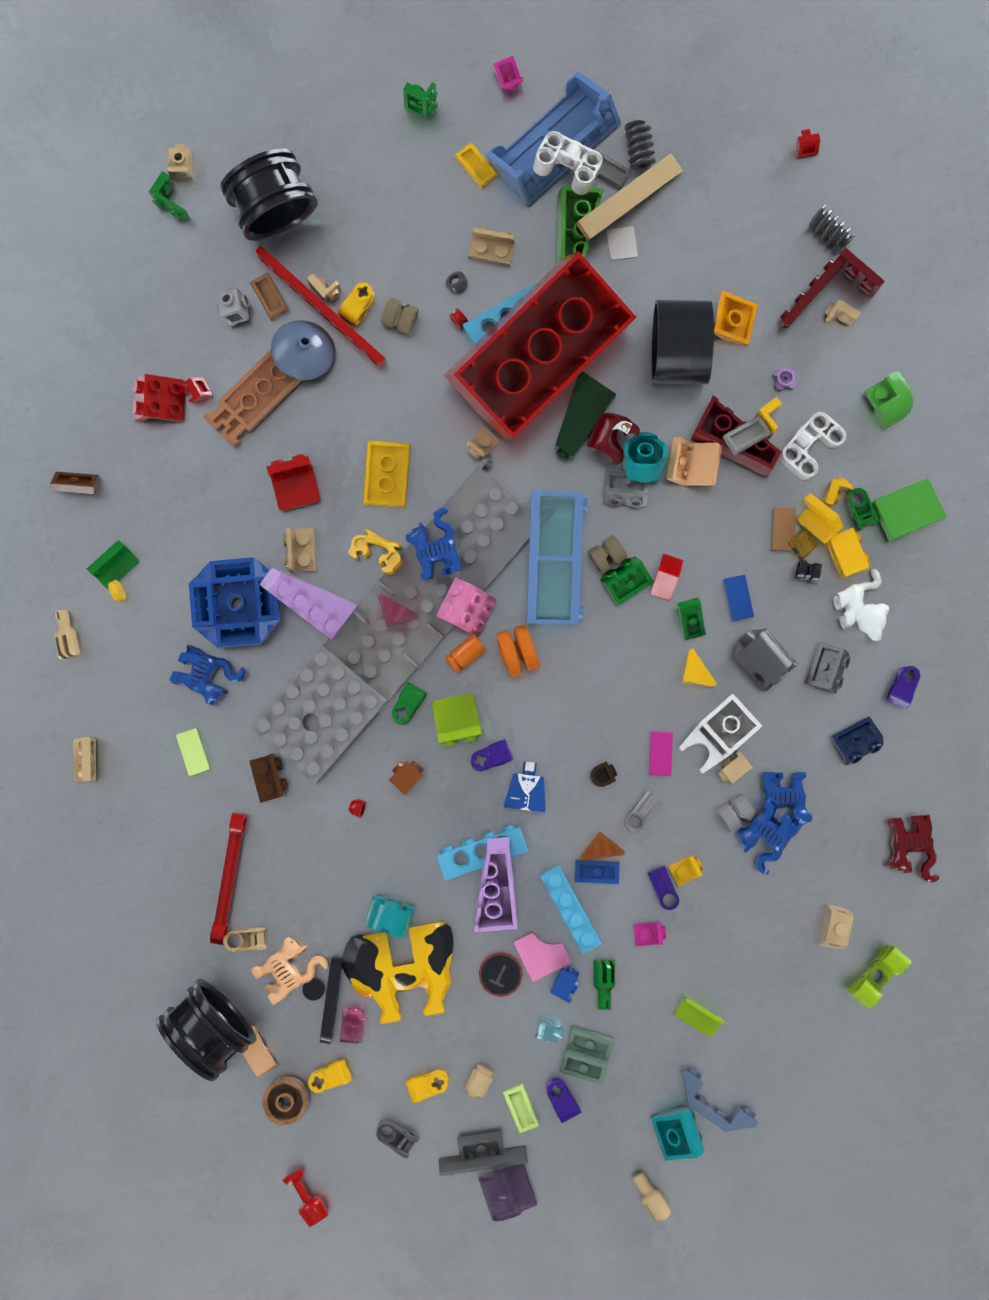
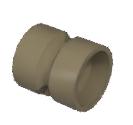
(398, 315)
(607, 554)

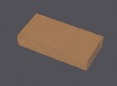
(269, 296)
(783, 528)

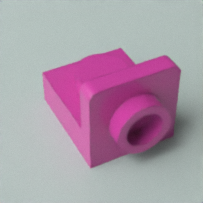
(649, 933)

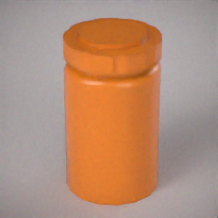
(465, 653)

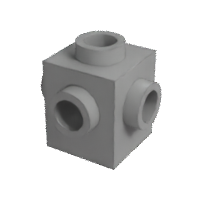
(233, 306)

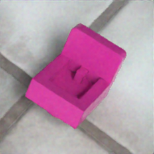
(507, 73)

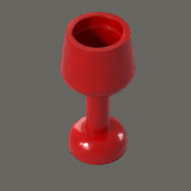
(312, 1209)

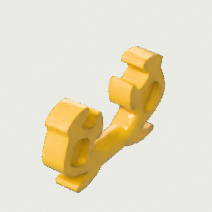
(361, 544)

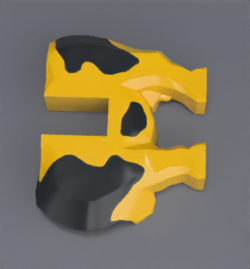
(372, 972)

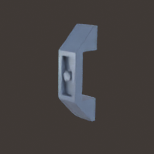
(738, 1120)

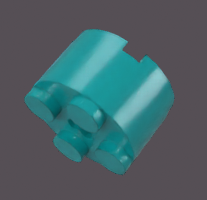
(644, 457)
(389, 916)

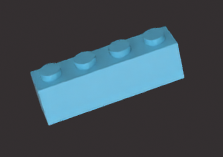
(570, 909)

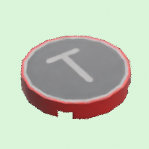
(500, 974)

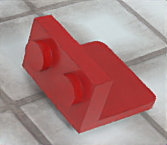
(158, 398)
(294, 482)

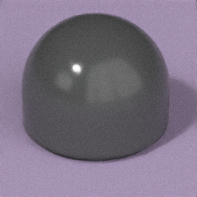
(458, 287)

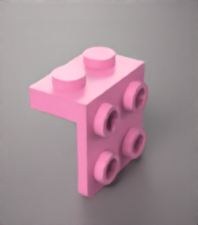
(466, 607)

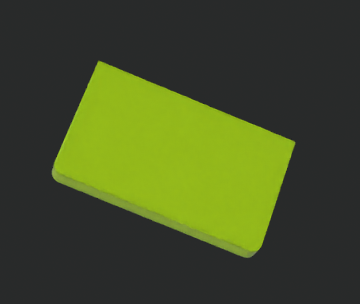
(698, 1016)

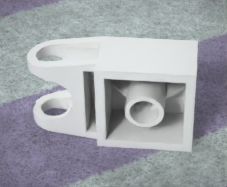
(715, 736)

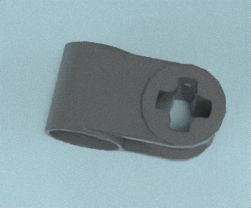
(397, 1138)

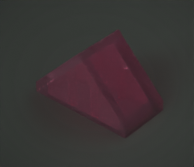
(395, 613)

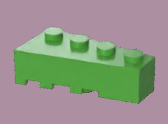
(570, 209)

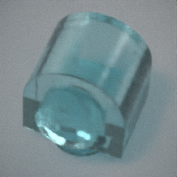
(548, 1030)

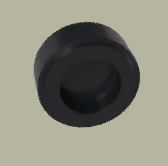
(314, 989)

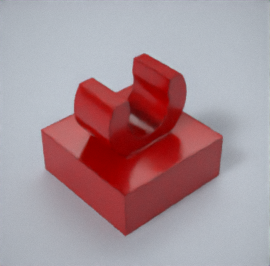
(807, 144)
(198, 389)

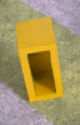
(848, 553)

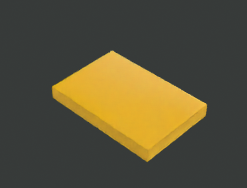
(386, 474)

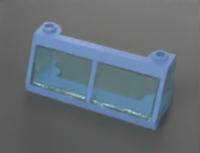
(555, 557)

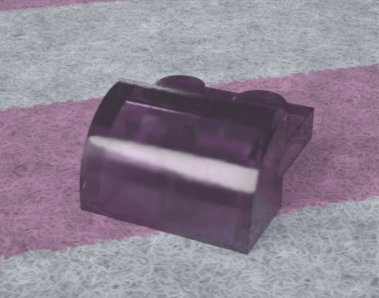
(507, 1192)

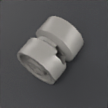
(736, 813)

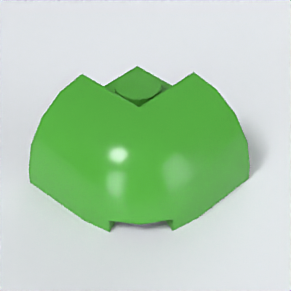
(891, 399)

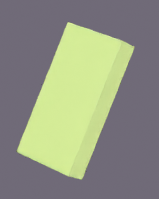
(193, 752)
(521, 1108)

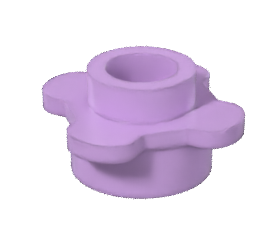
(789, 374)

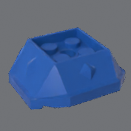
(212, 597)

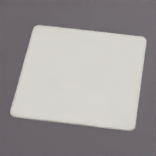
(622, 243)

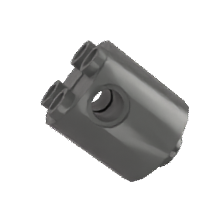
(763, 657)

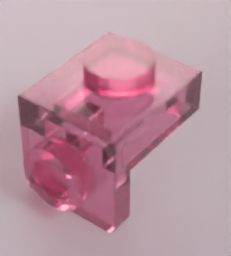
(352, 1025)

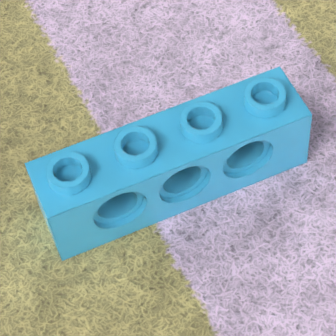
(474, 327)
(447, 857)

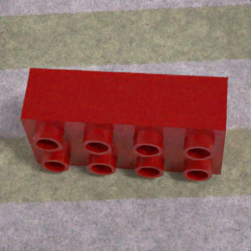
(540, 346)

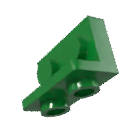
(419, 101)
(626, 579)

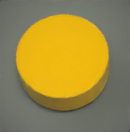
(116, 591)

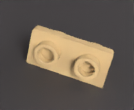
(491, 246)
(300, 550)
(84, 759)

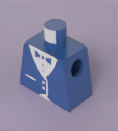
(526, 790)

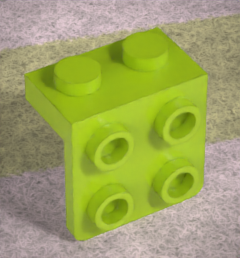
(456, 719)

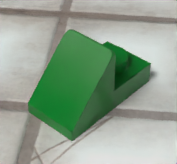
(691, 618)

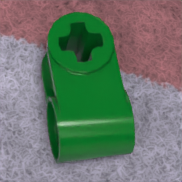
(861, 510)
(410, 700)

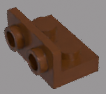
(268, 777)

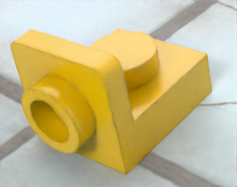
(832, 494)
(686, 870)

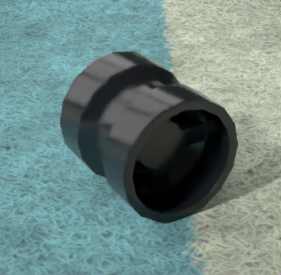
(808, 572)

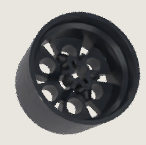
(682, 341)

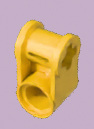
(355, 306)
(334, 1075)
(423, 1086)

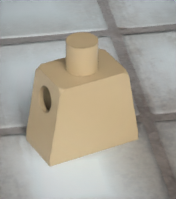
(836, 927)

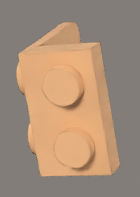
(693, 463)

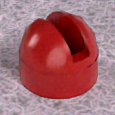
(357, 808)

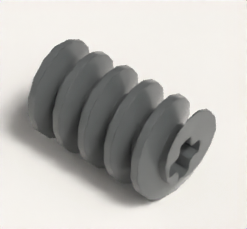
(638, 144)
(831, 229)

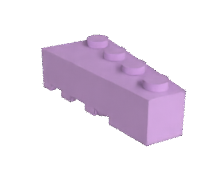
(315, 605)
(496, 893)

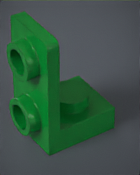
(163, 187)

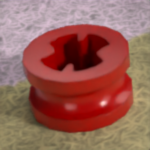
(458, 318)

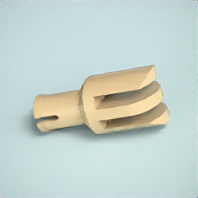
(66, 636)
(652, 1198)

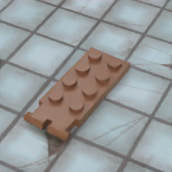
(251, 399)

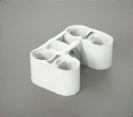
(570, 154)
(805, 439)

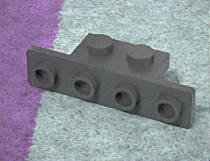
(482, 1153)

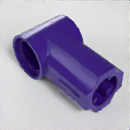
(663, 885)

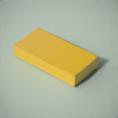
(476, 165)

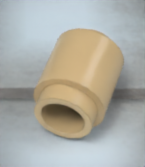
(479, 1082)

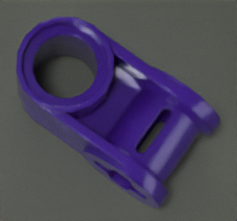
(903, 690)
(495, 755)
(563, 1102)

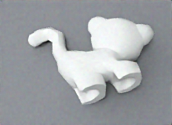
(869, 617)

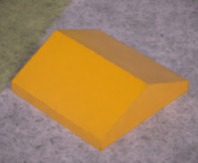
(734, 318)

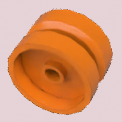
(517, 651)

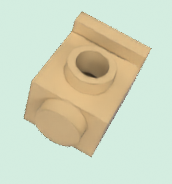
(179, 168)
(734, 768)

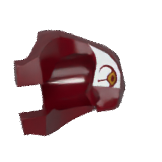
(605, 435)

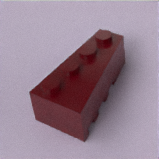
(719, 421)

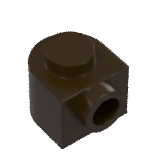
(603, 774)

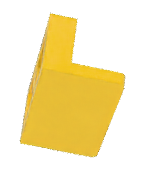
(766, 413)
(819, 519)

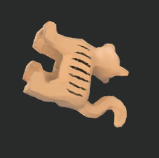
(284, 972)

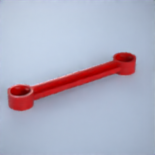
(220, 925)

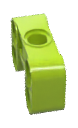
(889, 962)

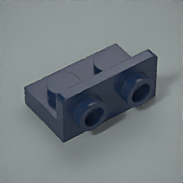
(858, 741)

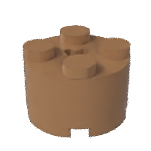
(273, 1100)

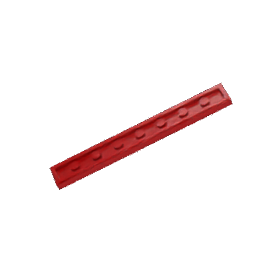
(321, 307)

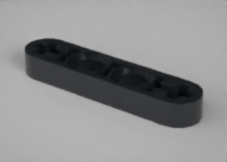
(331, 1000)

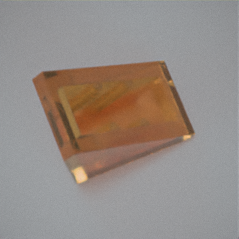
(601, 847)

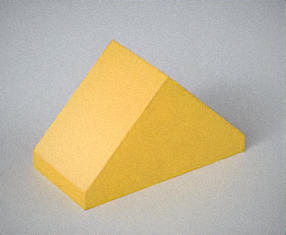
(696, 672)

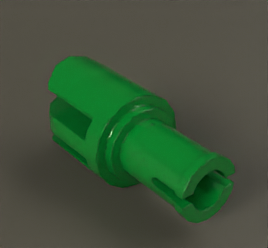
(604, 981)

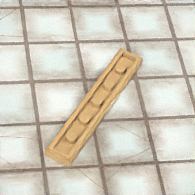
(629, 196)

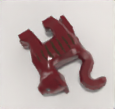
(908, 842)

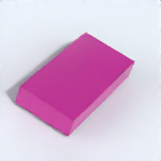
(660, 753)

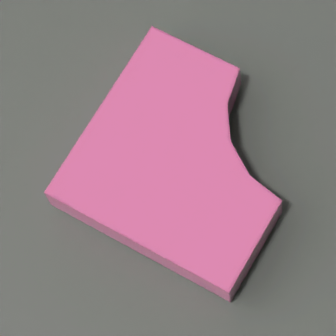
(541, 957)

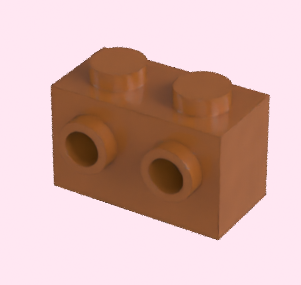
(406, 776)

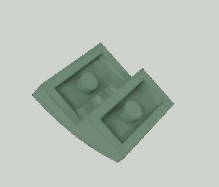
(586, 1055)

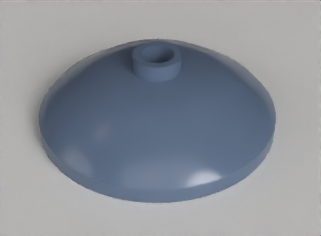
(301, 360)

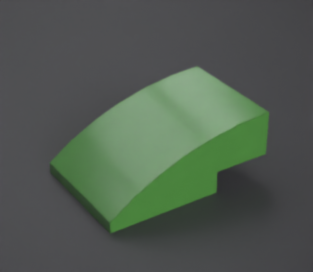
(908, 509)

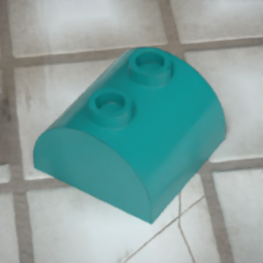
(678, 1134)

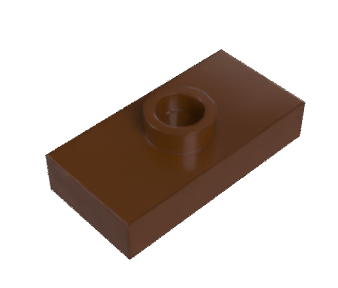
(74, 482)

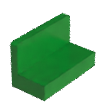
(113, 564)

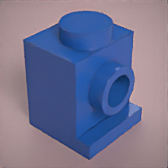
(565, 984)

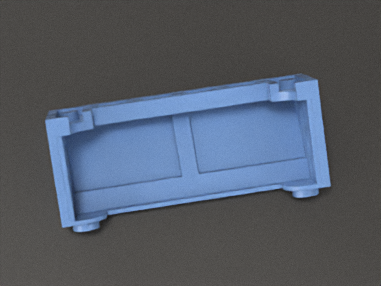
(582, 115)

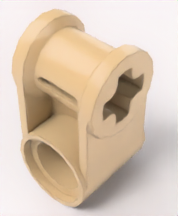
(247, 940)

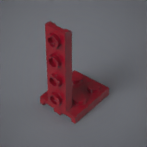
(853, 269)

